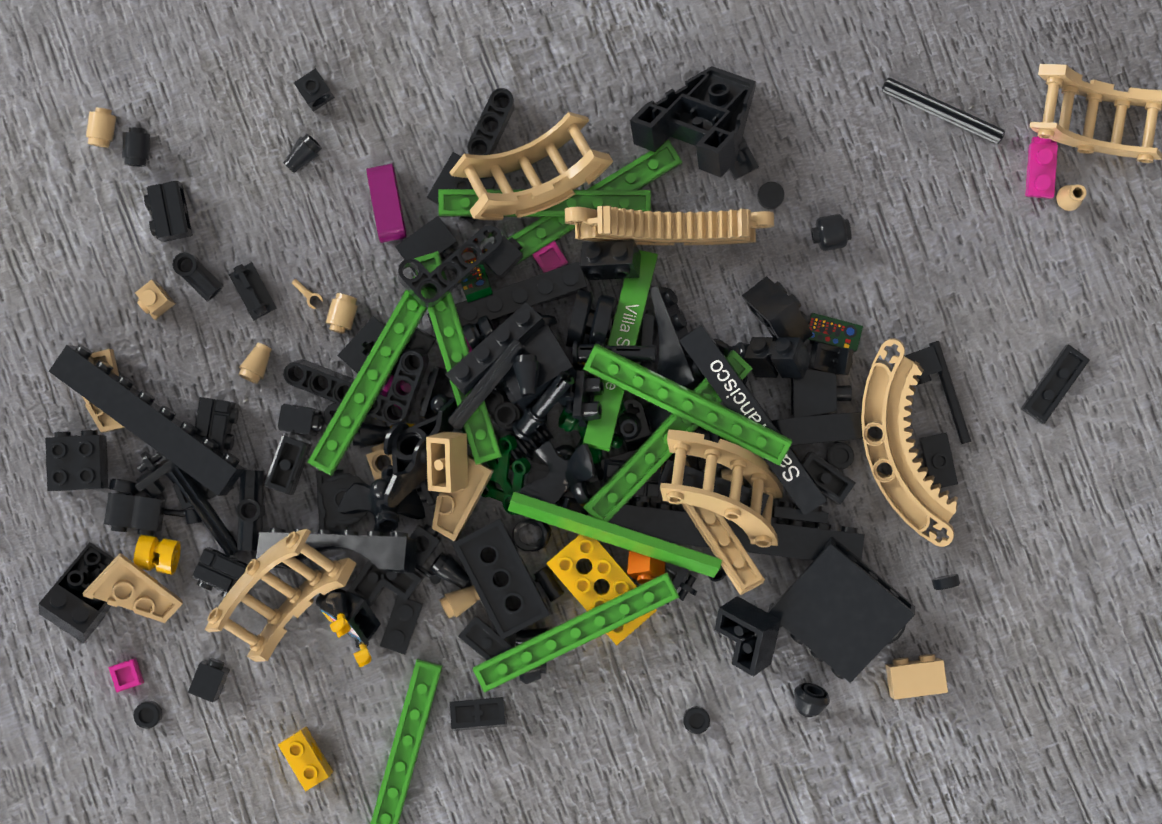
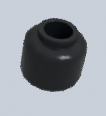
(831, 232)

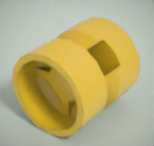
(148, 550)

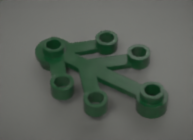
(501, 472)

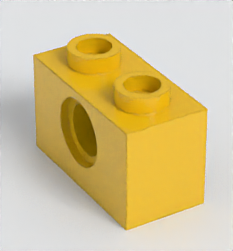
(305, 758)

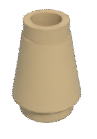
(1070, 197)
(255, 364)
(459, 601)

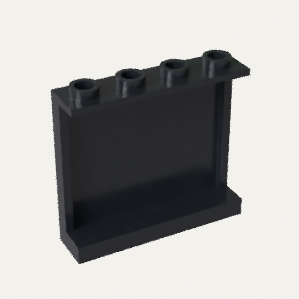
(842, 611)

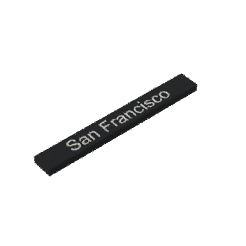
(740, 399)

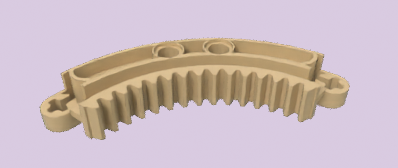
(667, 228)
(907, 486)

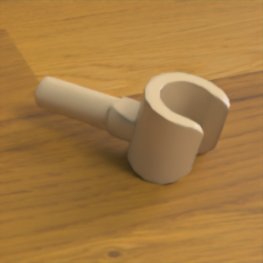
(307, 293)

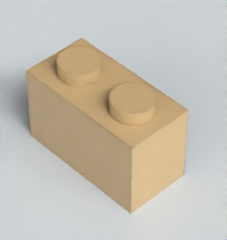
(447, 462)
(916, 677)

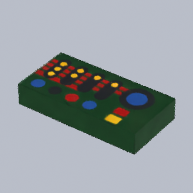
(476, 284)
(834, 332)

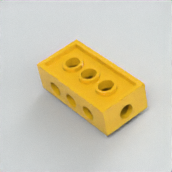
(582, 584)

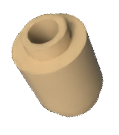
(100, 127)
(341, 313)

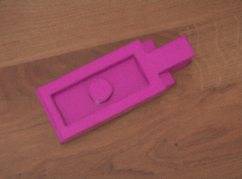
(1041, 168)

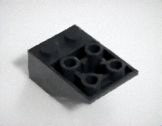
(65, 601)

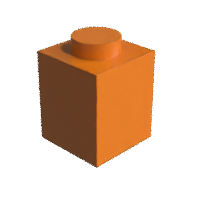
(644, 567)

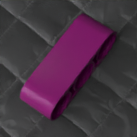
(386, 203)

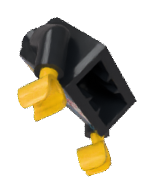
(352, 617)

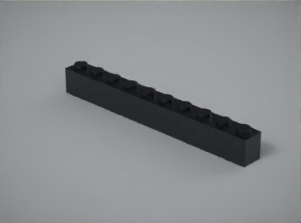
(793, 539)

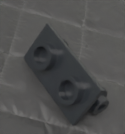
(252, 290)

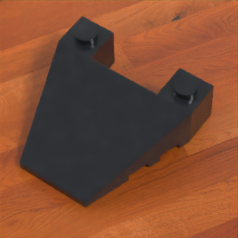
(703, 113)

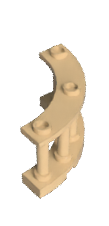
(1071, 83)
(541, 196)
(743, 464)
(331, 577)

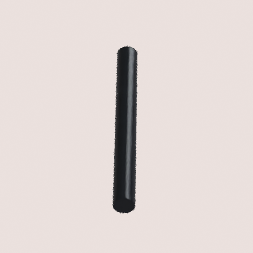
(951, 396)

